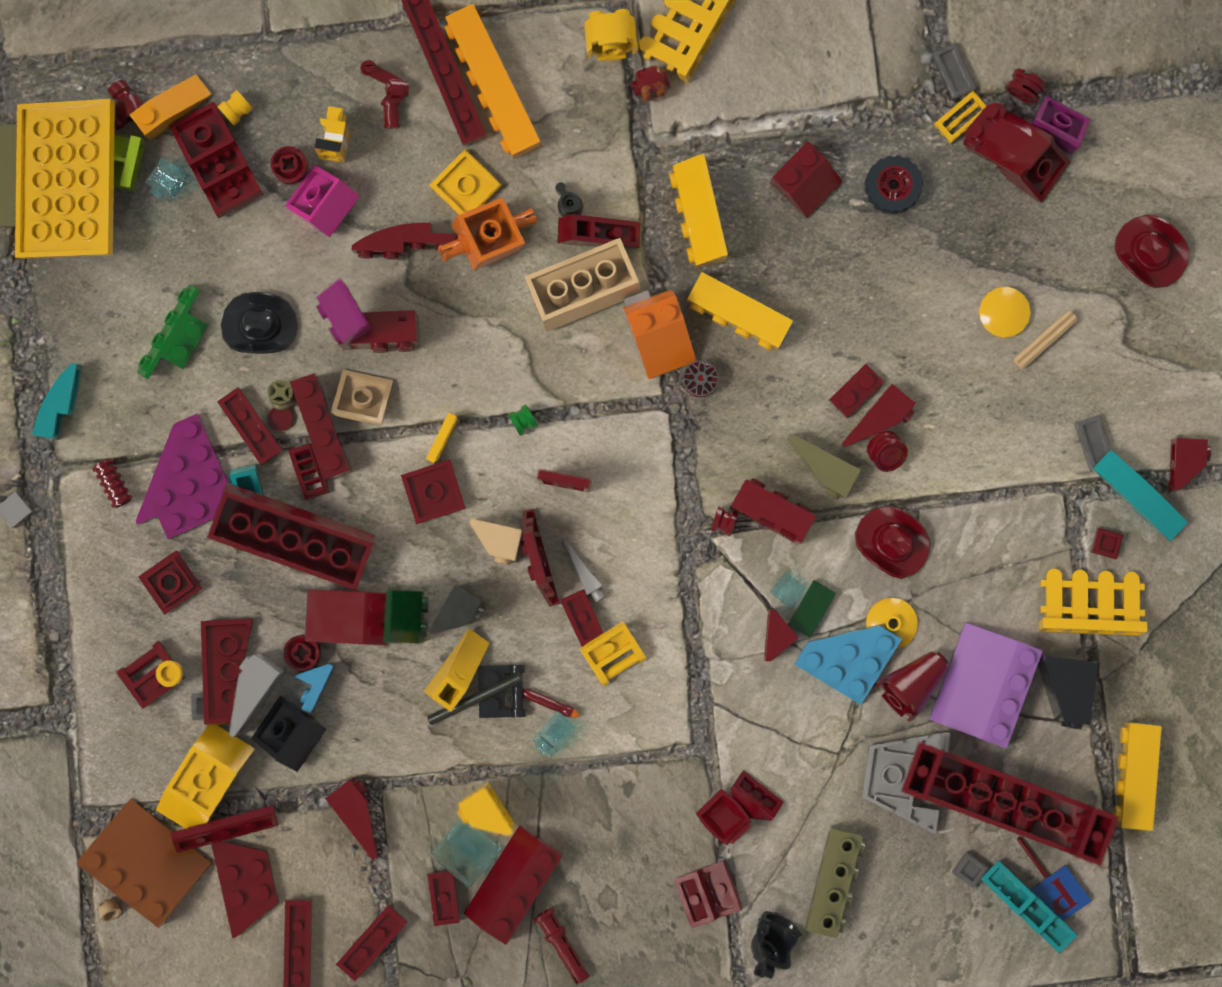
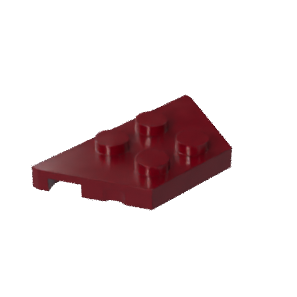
(539, 569)
(245, 883)

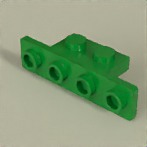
(177, 337)

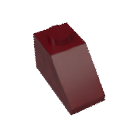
(1187, 460)

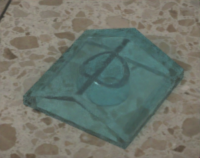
(465, 852)

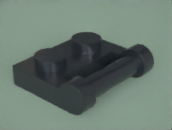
(495, 706)

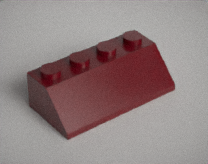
(512, 884)

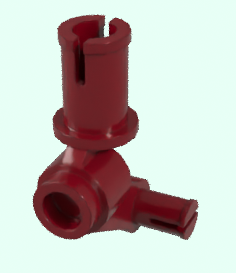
(395, 91)

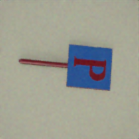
(1059, 889)

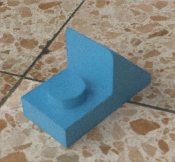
(318, 679)

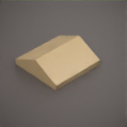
(362, 397)

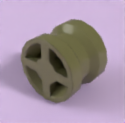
(278, 390)

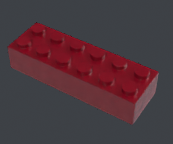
(291, 536)

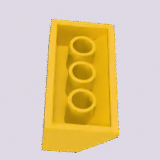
(699, 212)

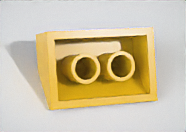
(485, 811)

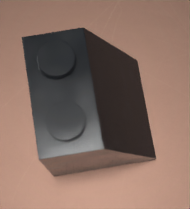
(1069, 689)

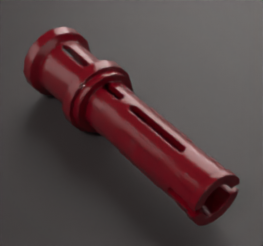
(556, 936)

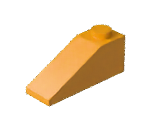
(170, 106)

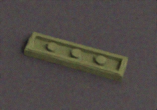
(8, 157)

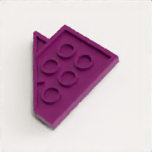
(185, 482)

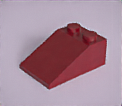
(345, 617)

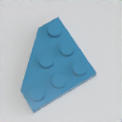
(850, 659)

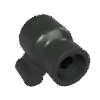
(569, 202)

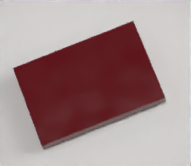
(564, 480)

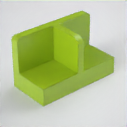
(127, 161)

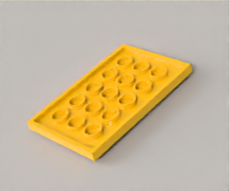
(65, 179)

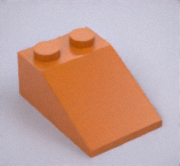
(660, 333)

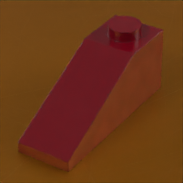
(596, 231)
(886, 412)
(355, 812)

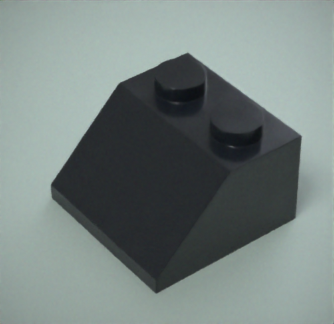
(288, 734)

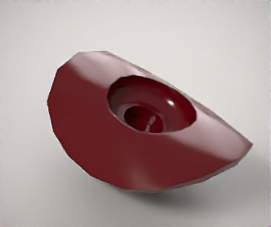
(1152, 250)
(893, 541)

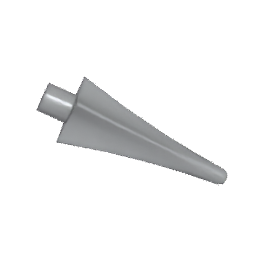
(589, 581)

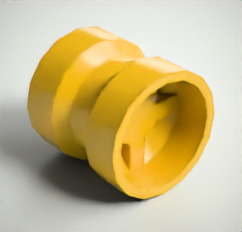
(235, 107)

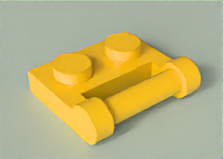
(609, 647)

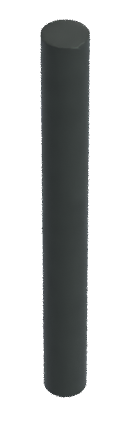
(476, 698)

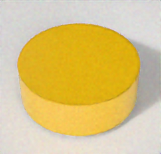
(169, 673)

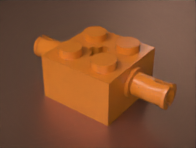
(492, 219)

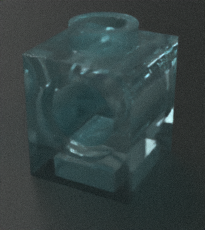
(166, 180)

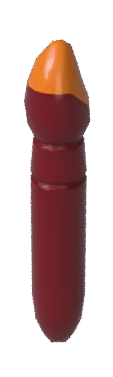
(549, 703)

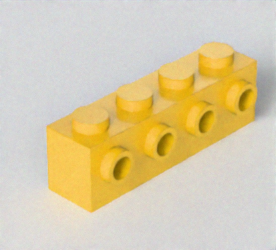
(738, 311)
(1138, 776)

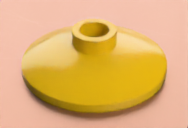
(894, 609)

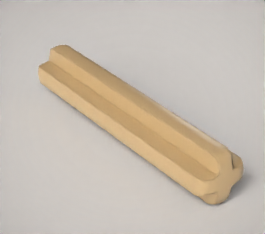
(1045, 339)

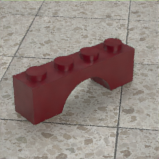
(320, 427)

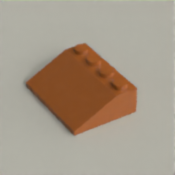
(141, 864)

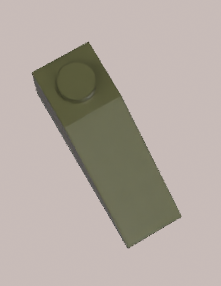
(827, 469)

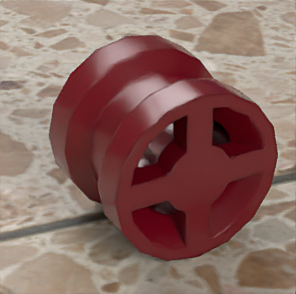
(724, 521)

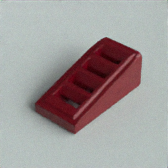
(294, 452)

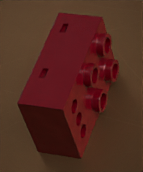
(389, 330)

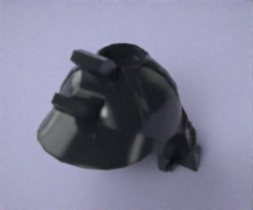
(773, 943)

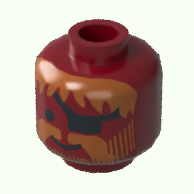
(651, 83)

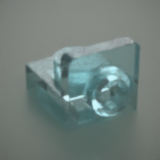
(553, 734)

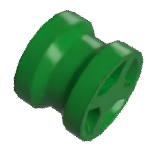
(523, 420)

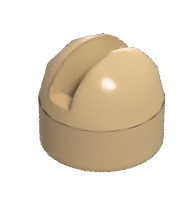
(109, 910)

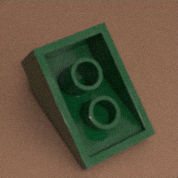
(405, 616)

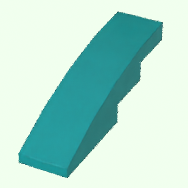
(1140, 495)
(1029, 907)

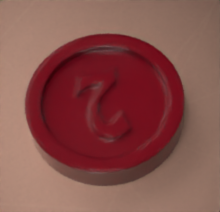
(279, 419)

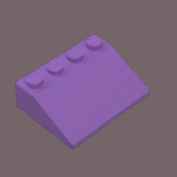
(985, 685)

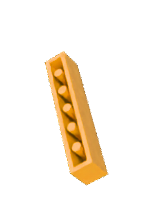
(493, 82)

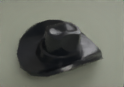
(259, 323)

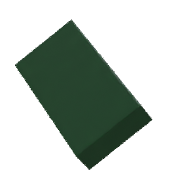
(811, 608)

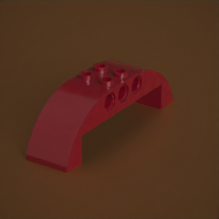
(1010, 803)

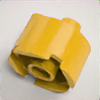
(610, 35)

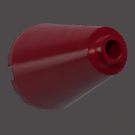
(913, 684)

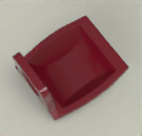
(724, 818)

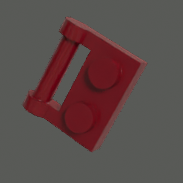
(147, 688)

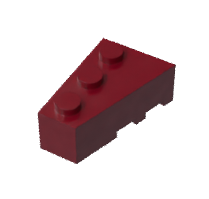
(773, 511)

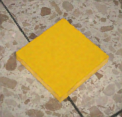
(465, 184)

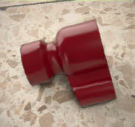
(126, 103)

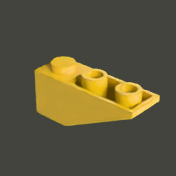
(457, 671)

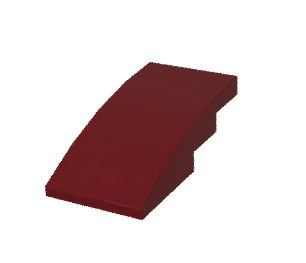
(216, 160)

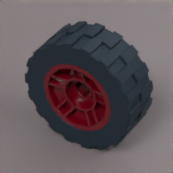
(908, 183)

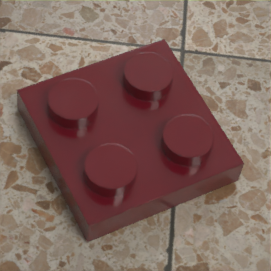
(433, 491)

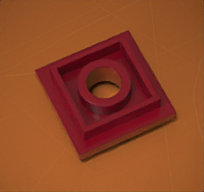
(186, 585)

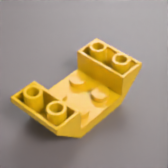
(204, 777)

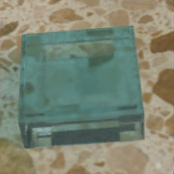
(787, 590)

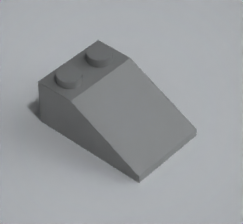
(254, 686)

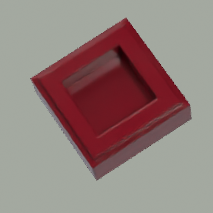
(1106, 543)

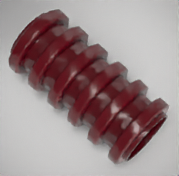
(112, 483)

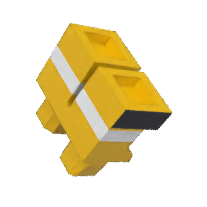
(336, 137)

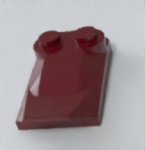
(1006, 140)

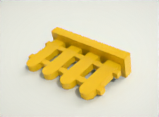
(687, 37)
(1079, 608)

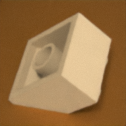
(498, 540)

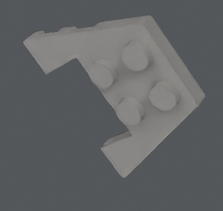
(886, 772)

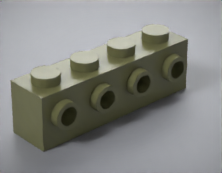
(834, 881)

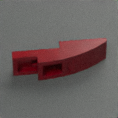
(393, 241)

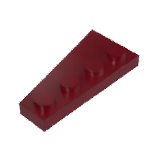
(223, 651)

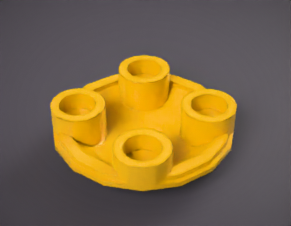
(1004, 312)

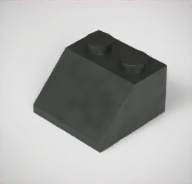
(458, 610)

